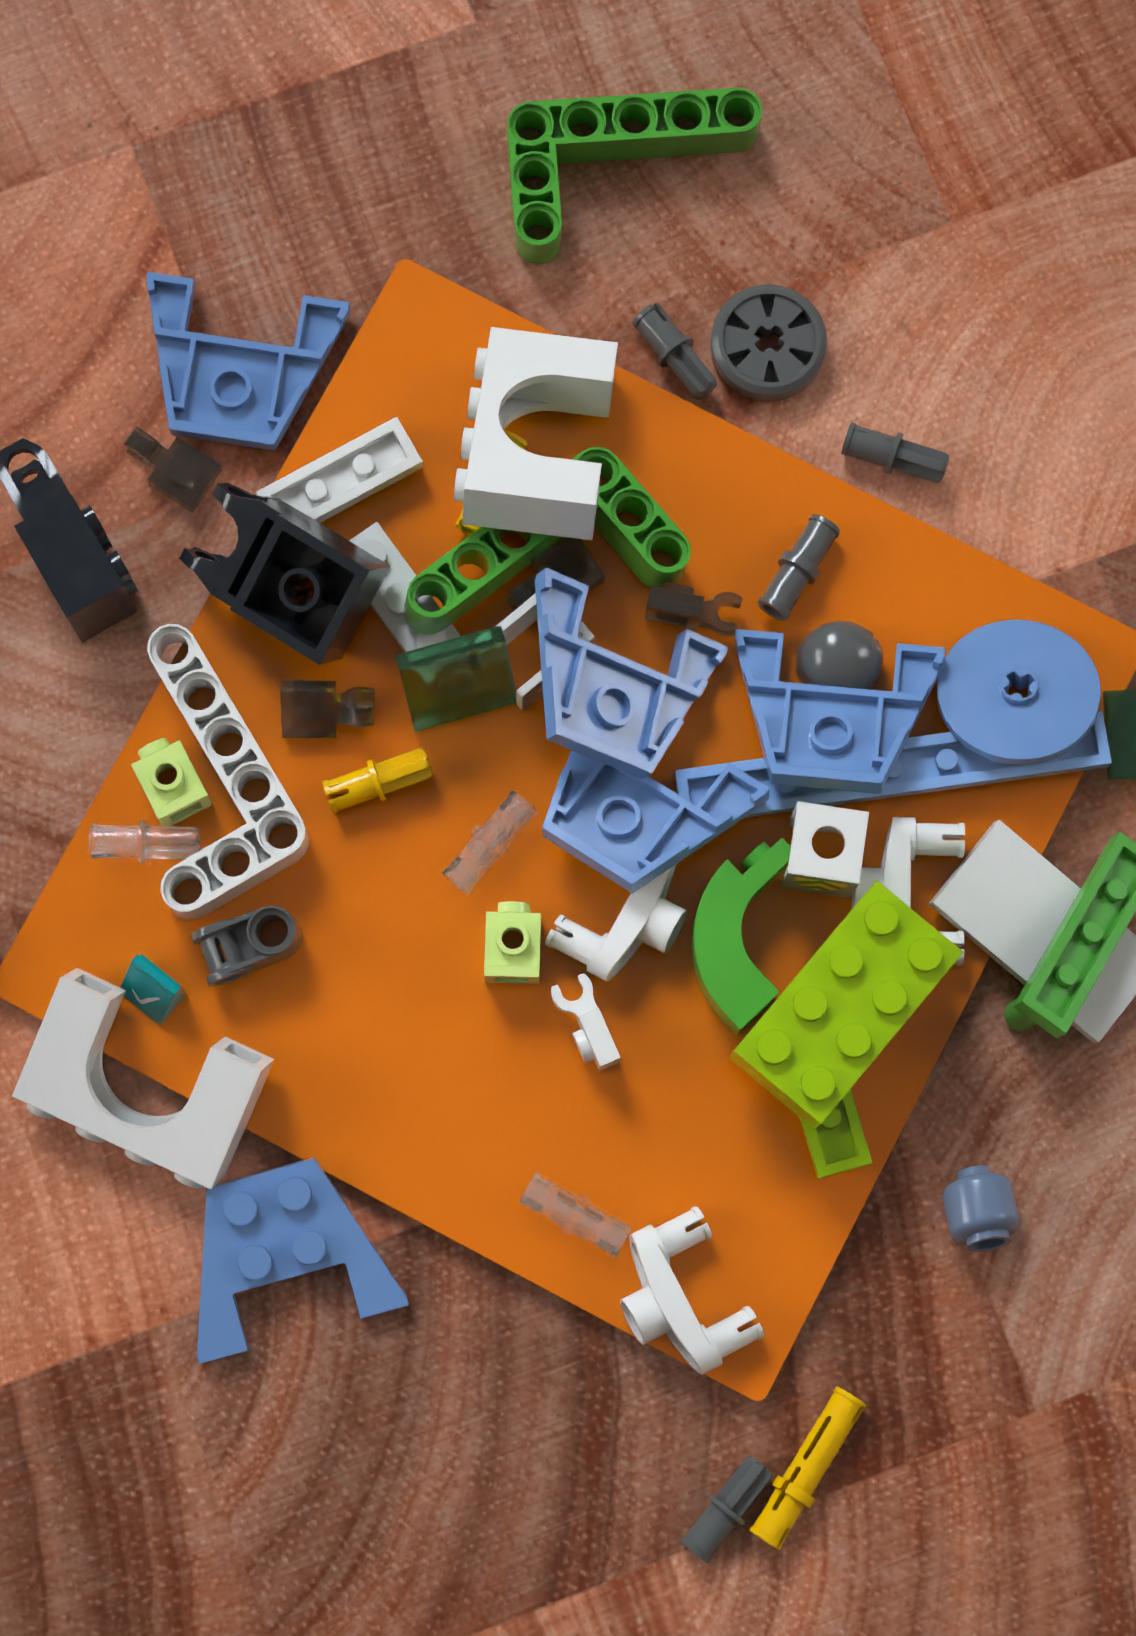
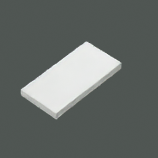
(1011, 908)

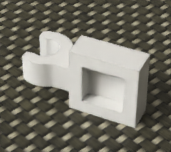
(593, 1037)

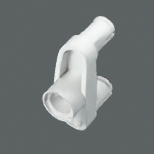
(902, 843)
(642, 919)
(663, 1305)

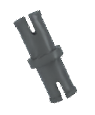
(798, 567)

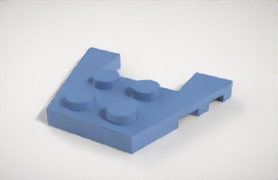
(234, 386)
(606, 701)
(831, 732)
(637, 825)
(275, 1230)

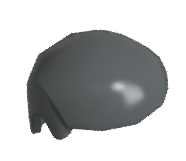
(840, 656)

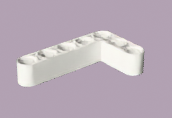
(234, 772)

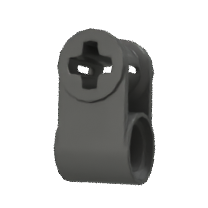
(243, 944)

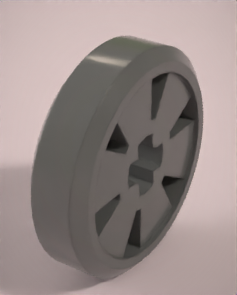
(768, 312)

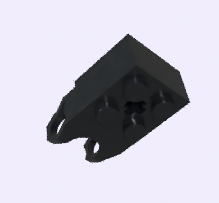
(67, 545)
(270, 572)

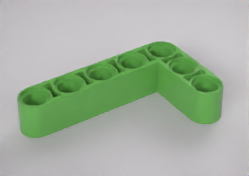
(612, 143)
(502, 563)

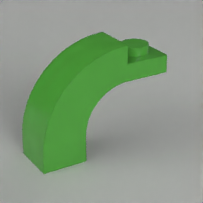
(719, 958)

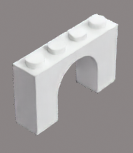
(513, 486)
(68, 1083)

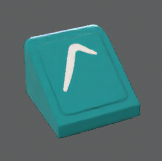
(151, 989)

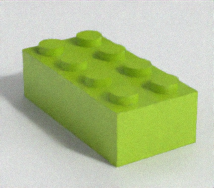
(845, 1005)

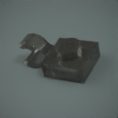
(178, 472)
(567, 558)
(680, 607)
(314, 709)

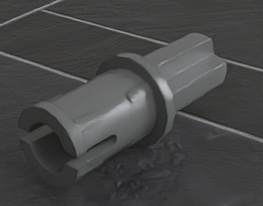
(674, 350)
(895, 453)
(727, 1508)

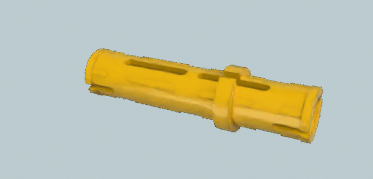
(807, 1468)

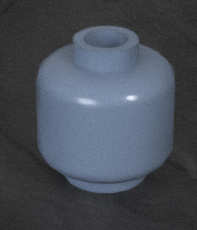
(981, 1209)

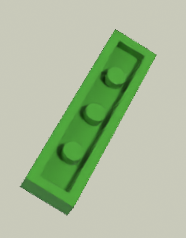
(1080, 944)

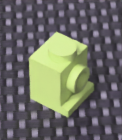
(183, 796)
(517, 964)

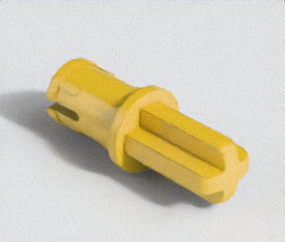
(379, 779)

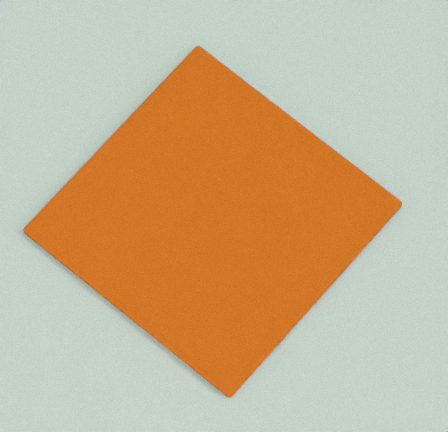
(382, 1021)

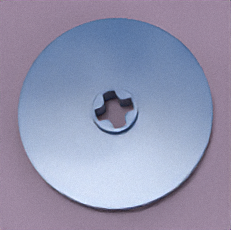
(1012, 728)

